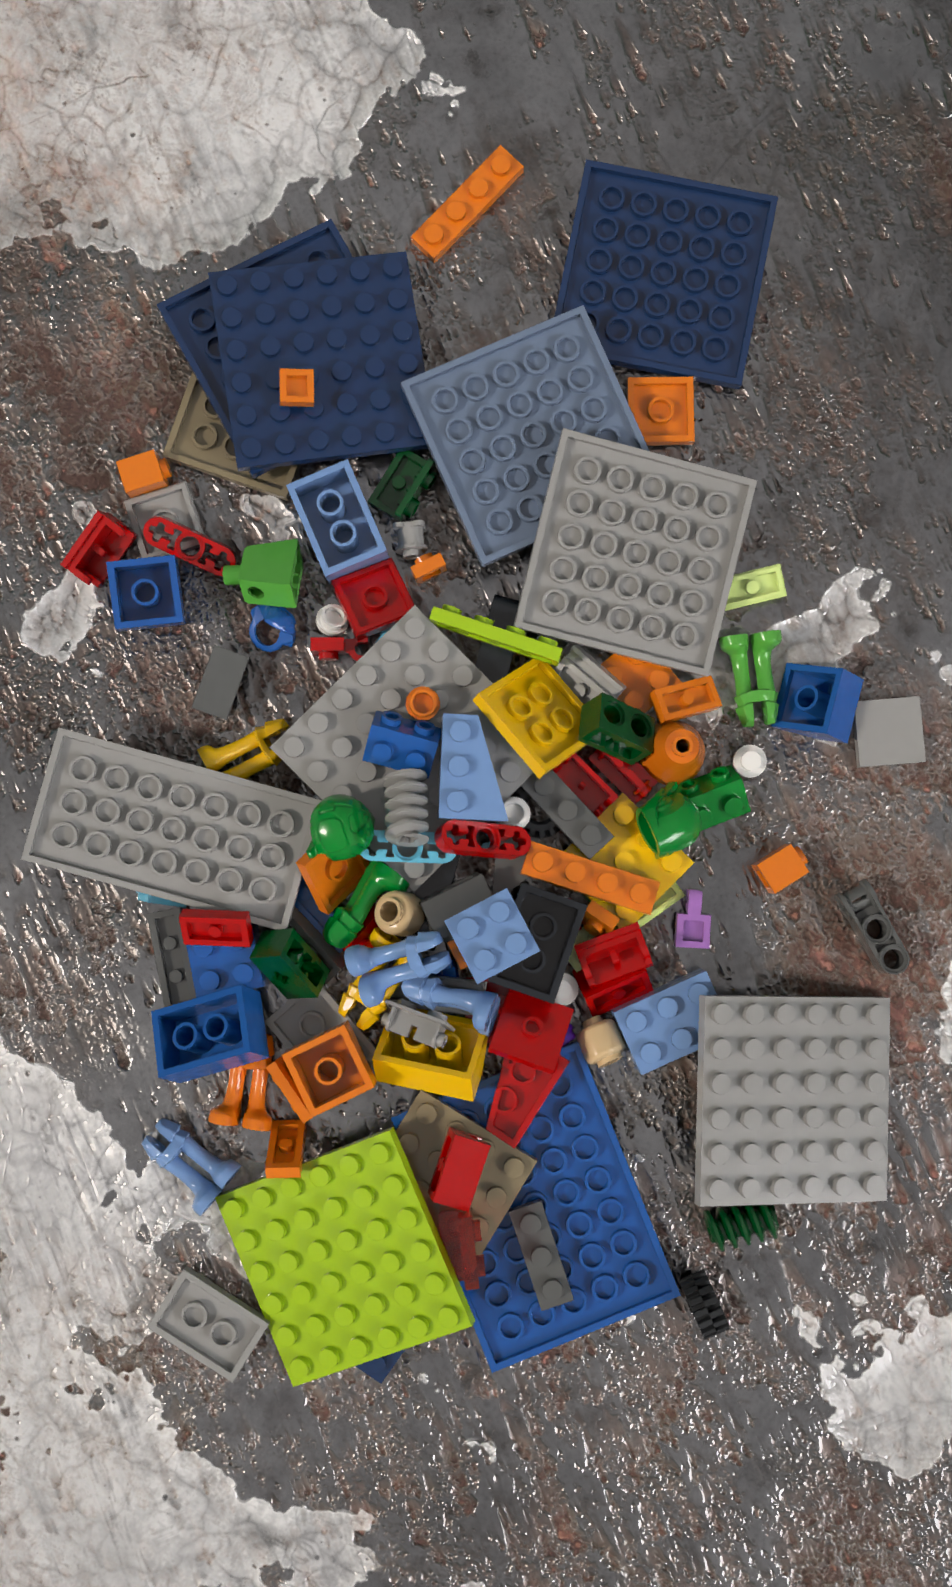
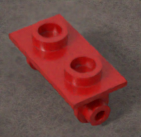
(627, 778)

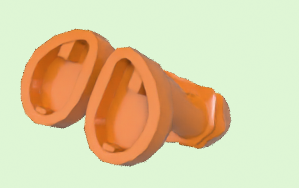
(255, 1115)

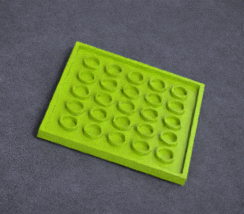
(345, 1259)

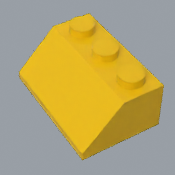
(442, 1071)

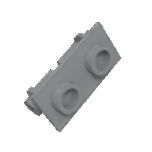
(429, 1026)

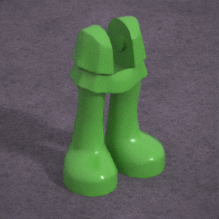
(761, 645)

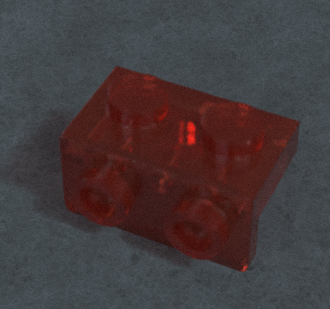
(459, 1238)

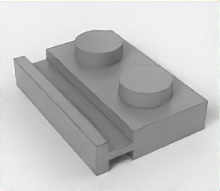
(587, 676)

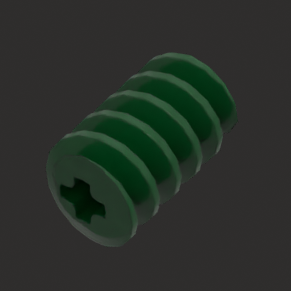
(740, 1224)

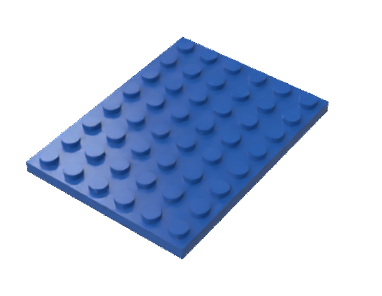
(593, 1216)

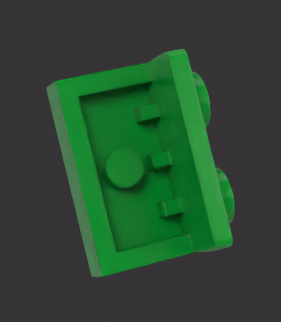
(717, 795)

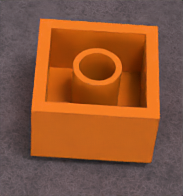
(329, 1068)

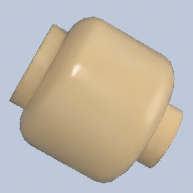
(399, 913)
(601, 1041)

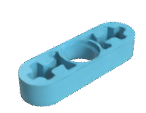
(432, 855)

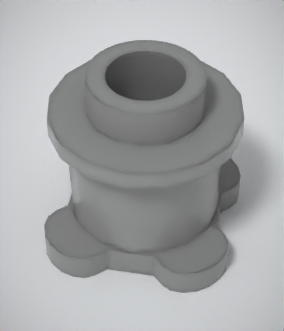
(410, 539)

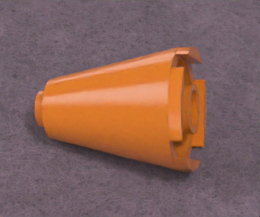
(669, 764)

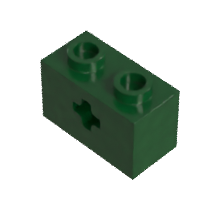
(290, 963)

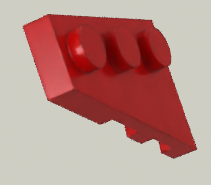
(519, 1098)

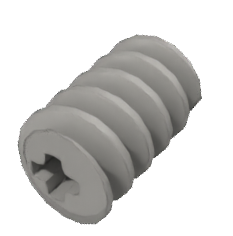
(404, 809)

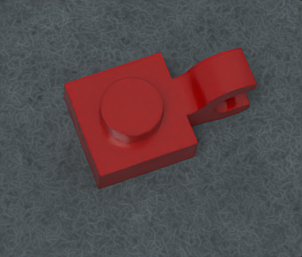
(331, 647)

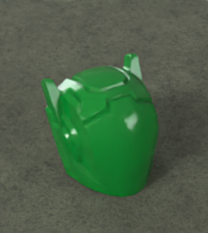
(669, 821)
(340, 828)

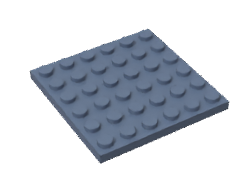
(499, 421)

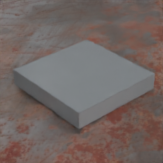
(172, 502)
(889, 732)

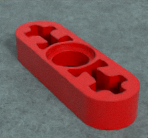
(170, 526)
(470, 847)

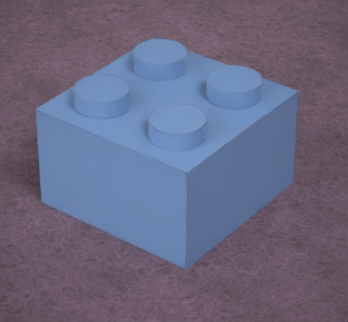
(492, 935)

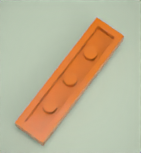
(467, 204)
(590, 878)

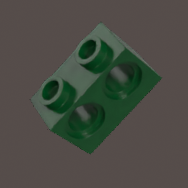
(617, 729)

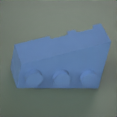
(466, 773)

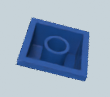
(818, 702)

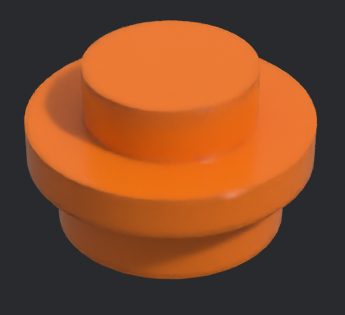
(422, 703)

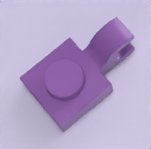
(692, 927)

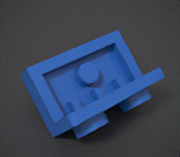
(401, 742)

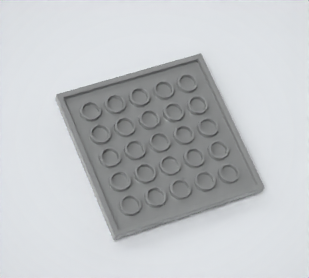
(634, 553)
(331, 736)
(792, 1099)

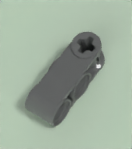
(860, 914)

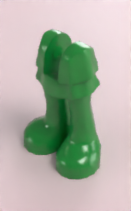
(349, 920)

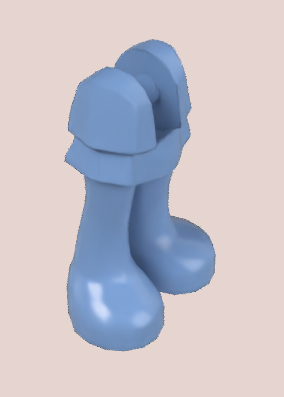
(373, 984)
(432, 993)
(204, 1190)

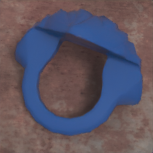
(276, 617)

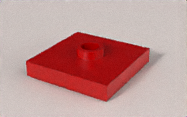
(373, 598)
(531, 1031)

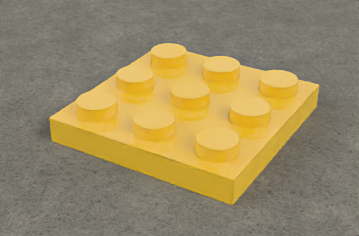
(535, 715)
(631, 854)

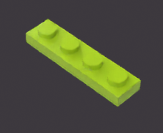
(483, 630)

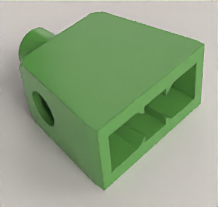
(268, 573)

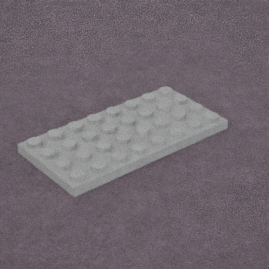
(170, 829)

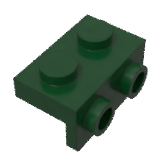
(402, 485)

